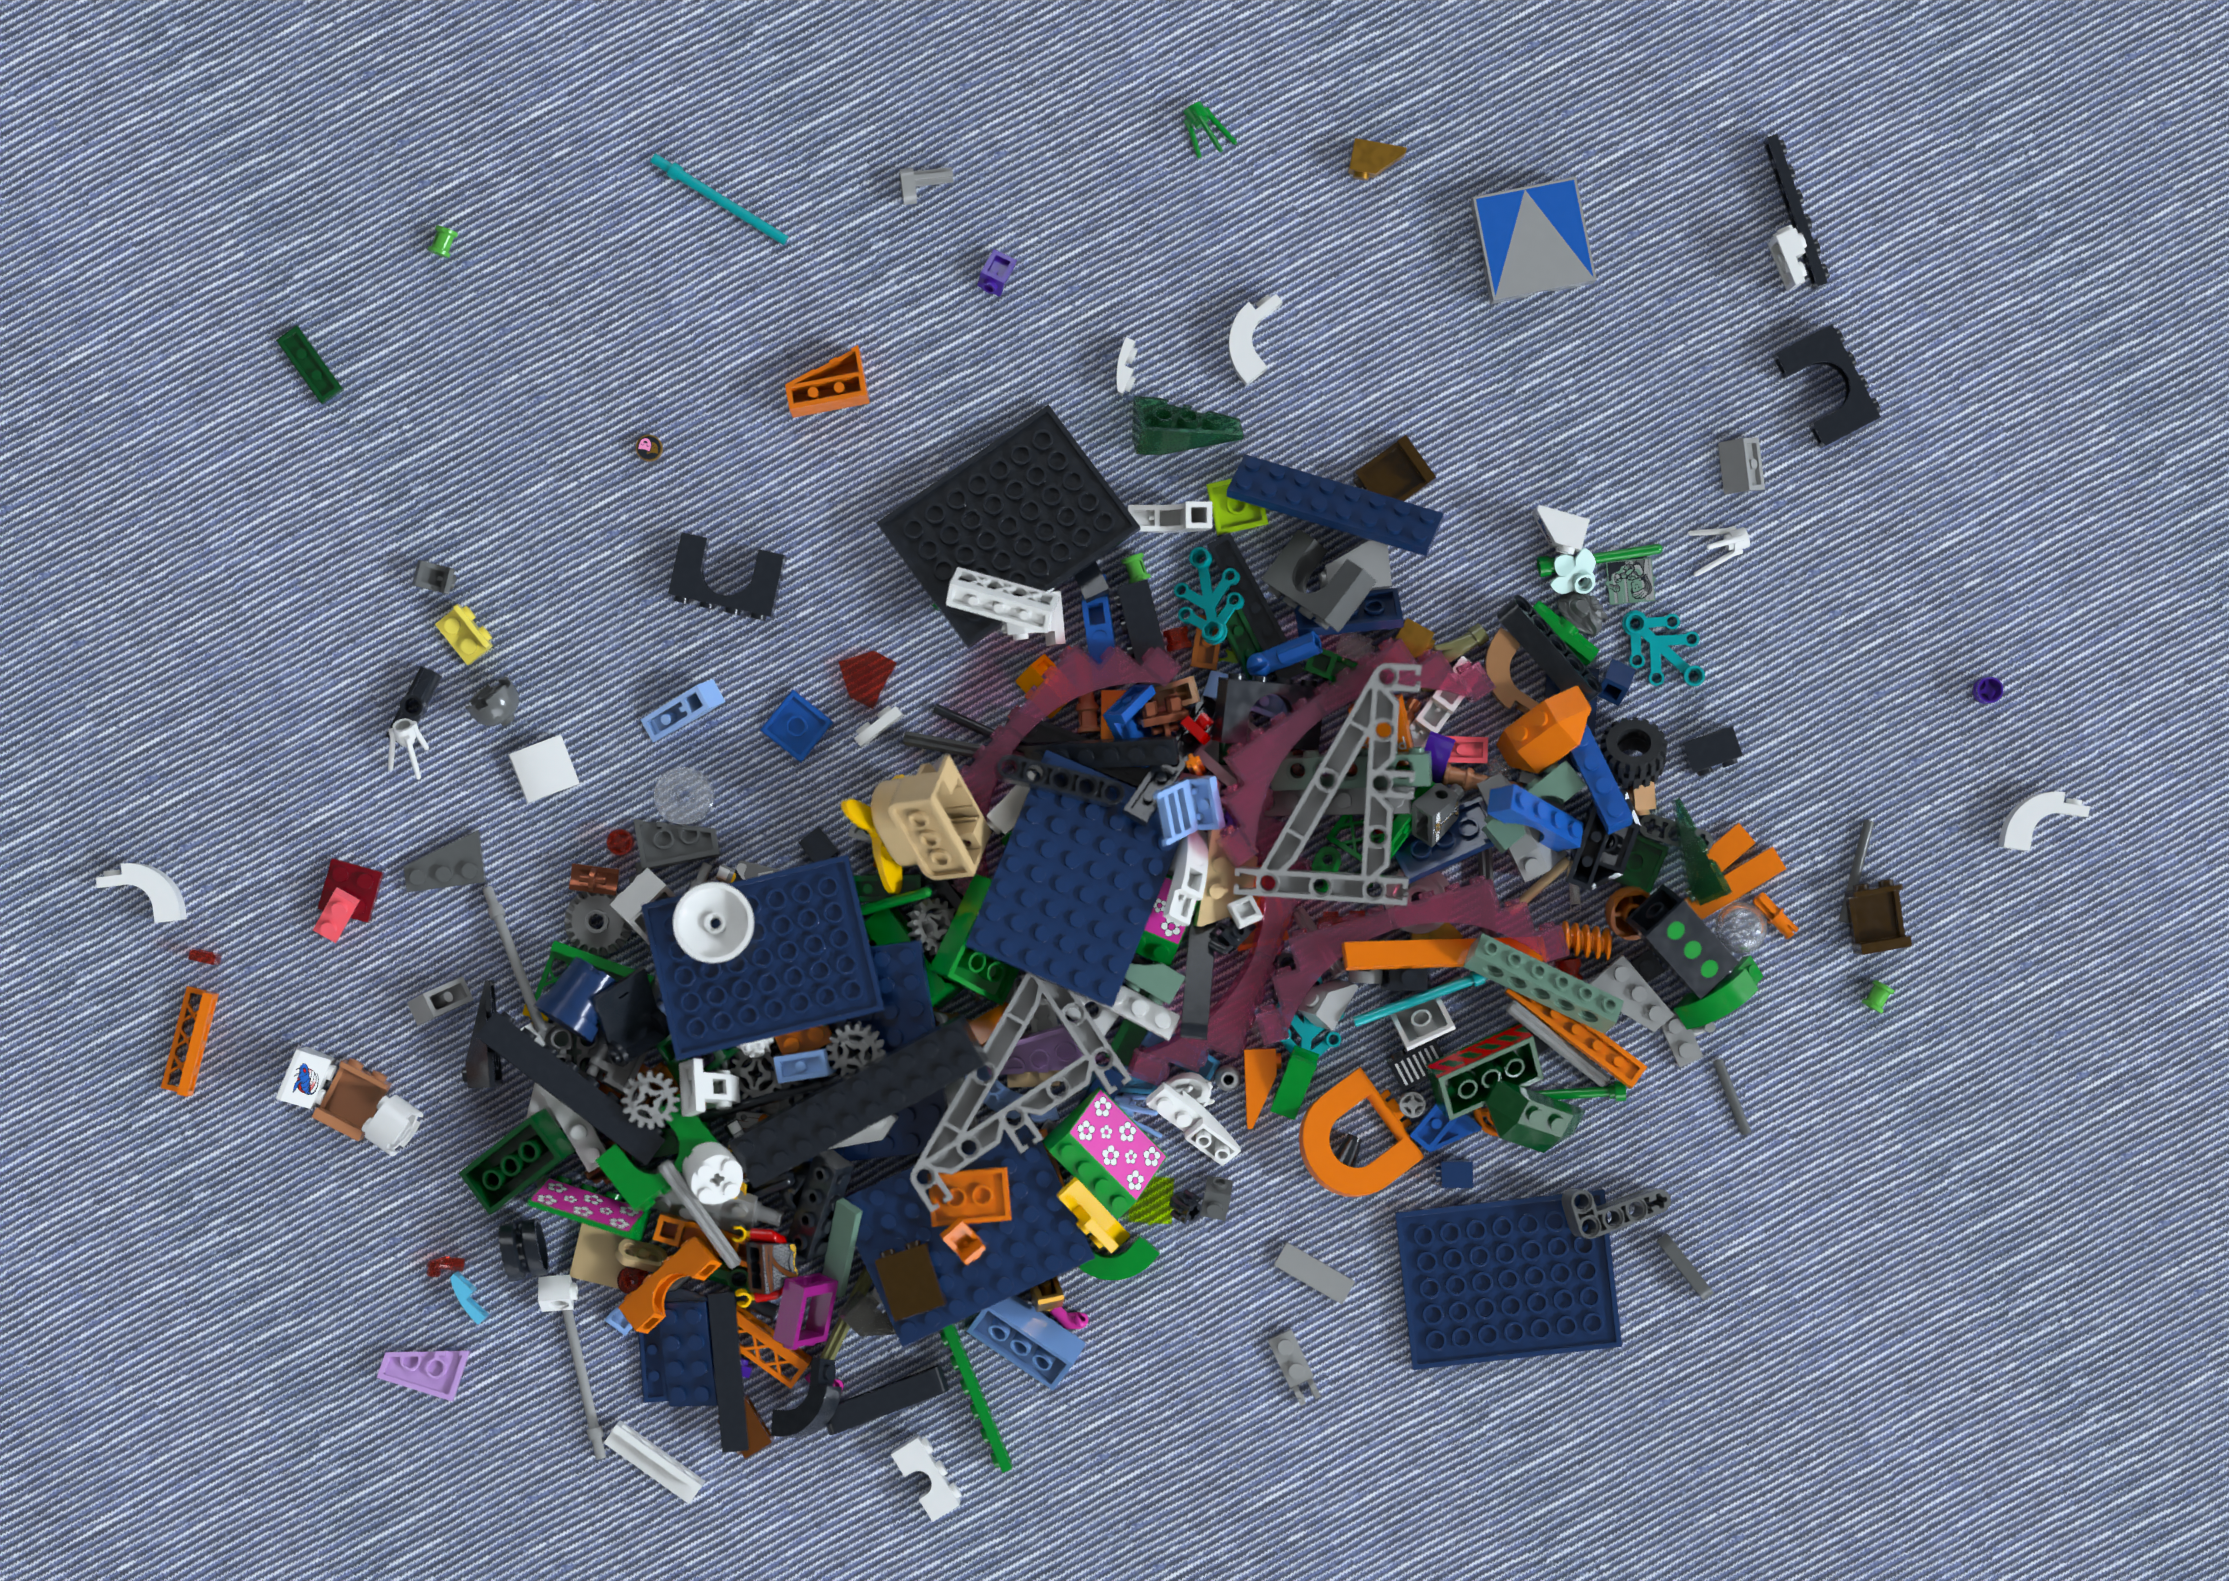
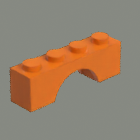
(676, 1229)
(646, 1305)

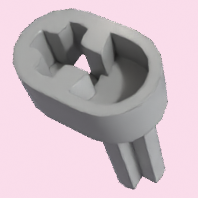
(911, 179)

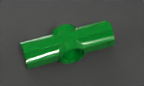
(1568, 633)

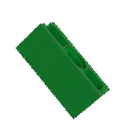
(1294, 1082)

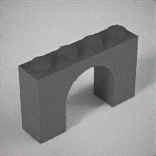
(1330, 605)

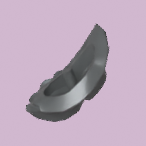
(1582, 612)

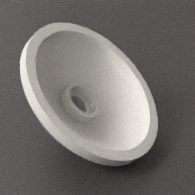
(699, 909)

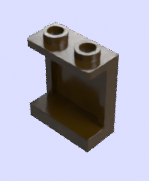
(1395, 472)
(1876, 917)
(909, 1280)

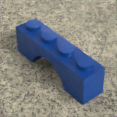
(1601, 784)
(1519, 806)

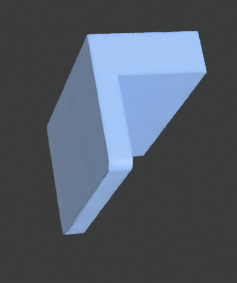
(802, 1065)

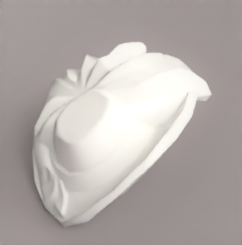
(1194, 1085)

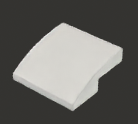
(543, 769)

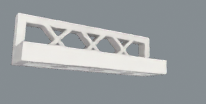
(1001, 602)
(654, 1462)

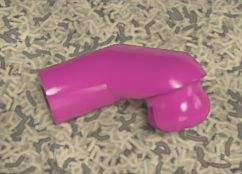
(1070, 1320)

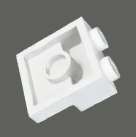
(1786, 249)

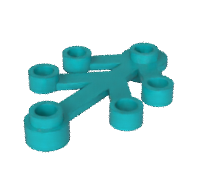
(1210, 599)
(1660, 646)
(1307, 1032)

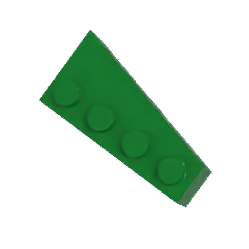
(891, 927)

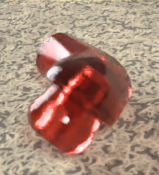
(447, 1263)

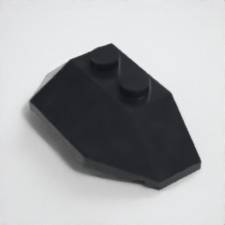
(1601, 855)

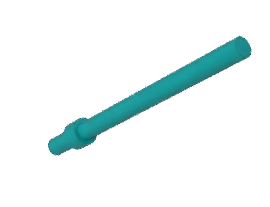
(676, 173)
(1472, 979)

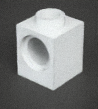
(556, 1293)

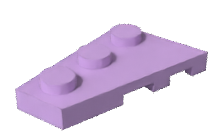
(427, 1372)

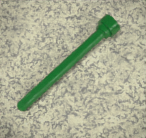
(1546, 565)
(896, 900)
(1614, 1091)

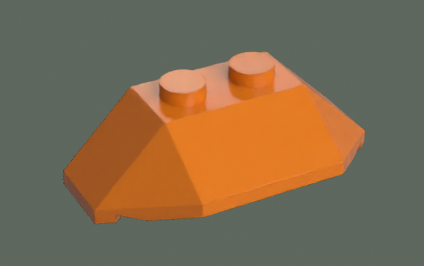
(1546, 732)

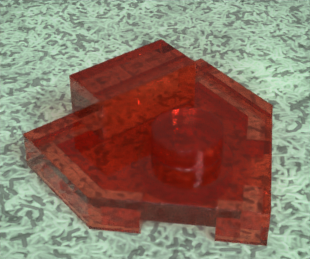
(867, 676)

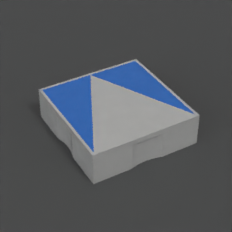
(1533, 240)

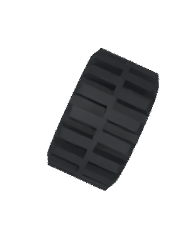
(1634, 736)

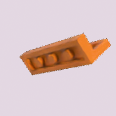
(196, 1042)
(764, 1333)

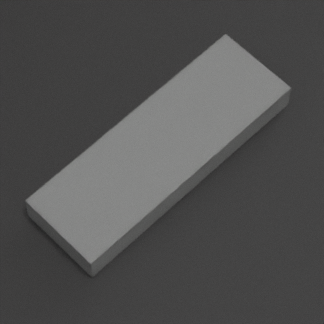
(1314, 1273)

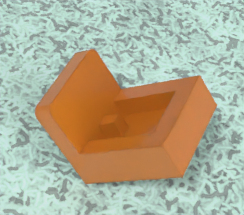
(963, 1241)

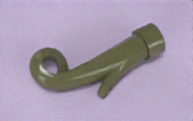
(1455, 648)

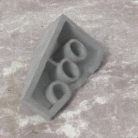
(1527, 854)

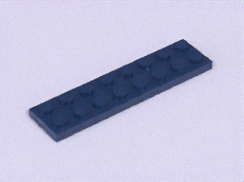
(1335, 505)

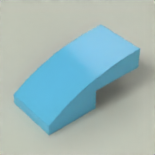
(463, 1291)

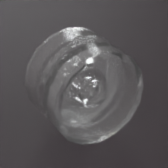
(668, 796)

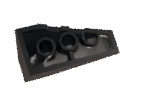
(482, 1063)

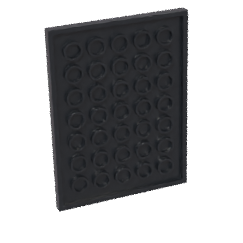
(1014, 511)

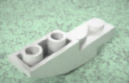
(1189, 877)
(1195, 1121)

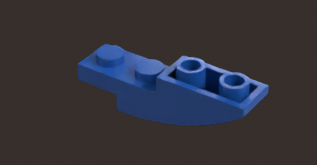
(1098, 625)

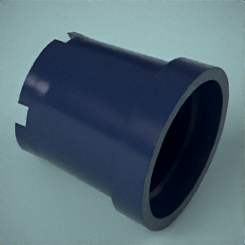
(570, 998)

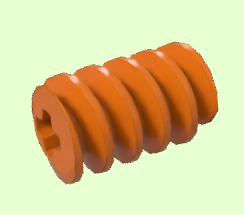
(1588, 940)

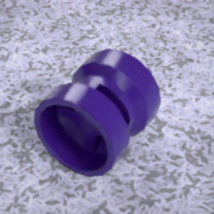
(1993, 690)

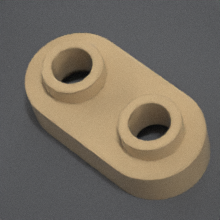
(640, 1255)

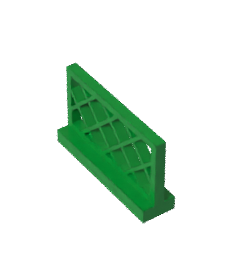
(1400, 828)
(568, 953)

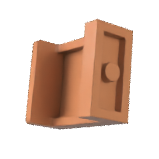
(352, 1098)

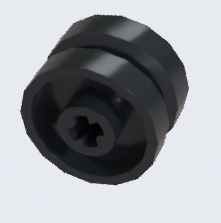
(523, 1249)

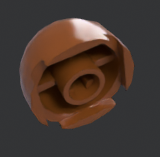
(1620, 906)

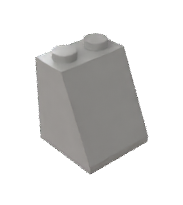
(1371, 557)

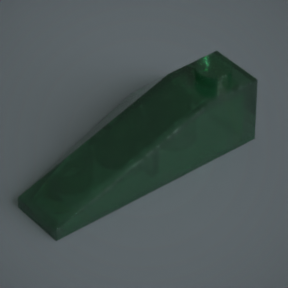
(1173, 429)
(1702, 875)

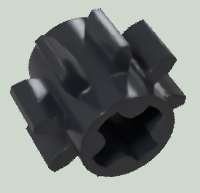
(1185, 1206)

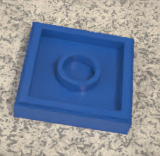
(797, 726)

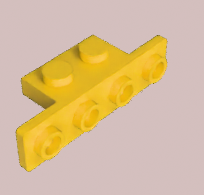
(1093, 1216)

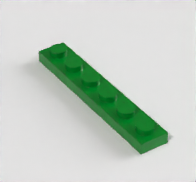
(979, 1407)

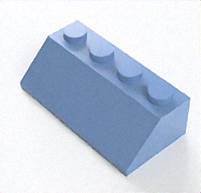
(1028, 1339)

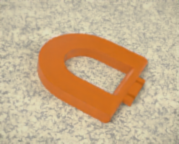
(1316, 1148)

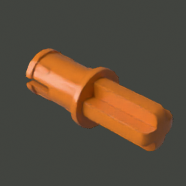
(1775, 915)

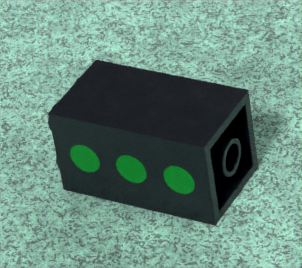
(1682, 941)

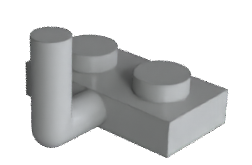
(1683, 1041)

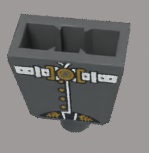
(1435, 812)

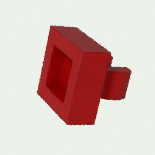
(1199, 727)

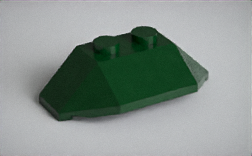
(1530, 1117)

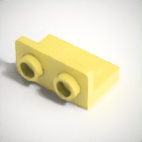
(464, 634)

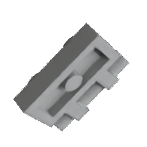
(615, 1075)

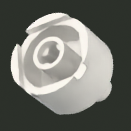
(392, 1124)
(712, 1173)

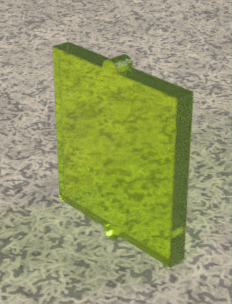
(1154, 1203)

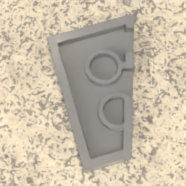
(1639, 998)

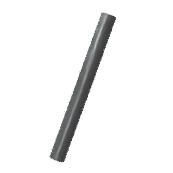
(1857, 864)

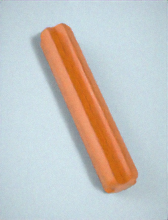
(1195, 765)

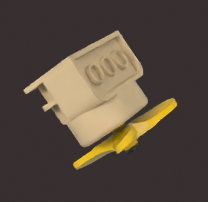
(924, 824)

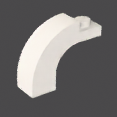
(1241, 350)
(1173, 518)
(2021, 821)
(162, 891)

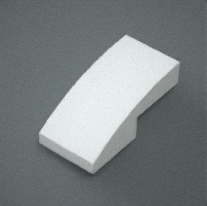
(1124, 374)

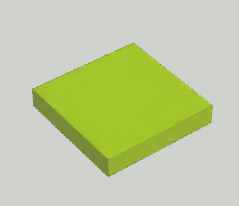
(1231, 514)

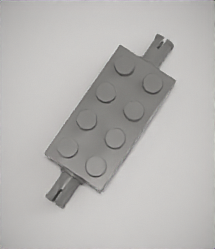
(741, 1211)

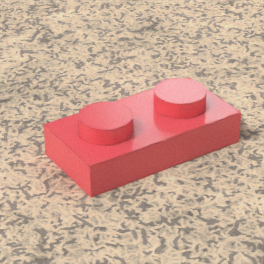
(1469, 750)
(336, 915)

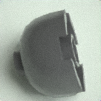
(495, 704)

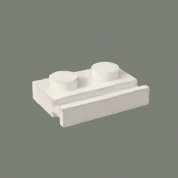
(868, 732)

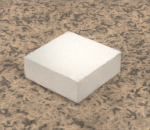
(1244, 911)

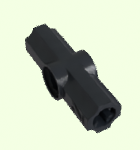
(421, 690)

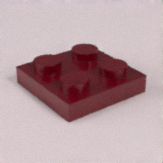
(355, 880)

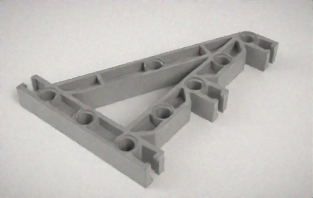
(1373, 706)
(944, 1148)

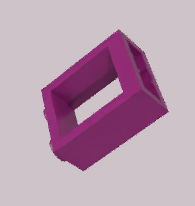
(792, 1307)

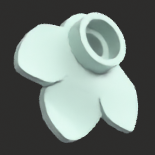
(1571, 570)

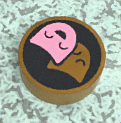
(649, 448)

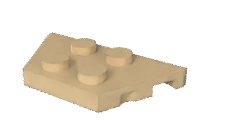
(1220, 884)

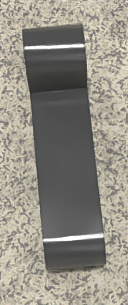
(1618, 1208)

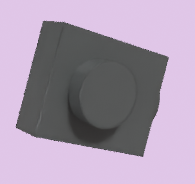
(434, 577)
(1216, 1198)

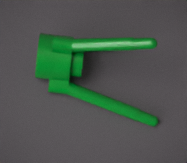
(1198, 116)

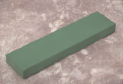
(842, 1243)

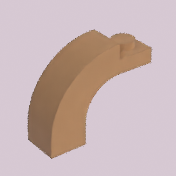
(1497, 666)

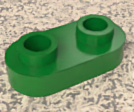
(1319, 865)

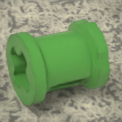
(442, 241)
(1136, 568)
(1877, 996)

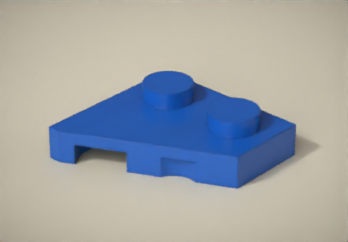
(1437, 1130)

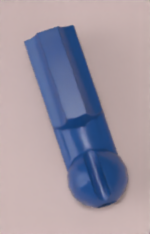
(1284, 654)

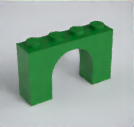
(642, 1188)

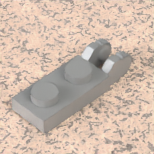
(1293, 1363)

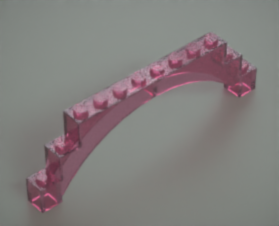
(1071, 678)
(1260, 756)
(1470, 905)
(1236, 1008)

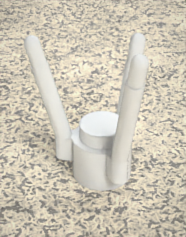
(1734, 540)
(405, 732)

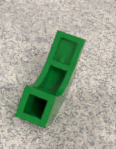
(1723, 999)
(1122, 1265)

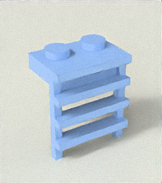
(1189, 807)

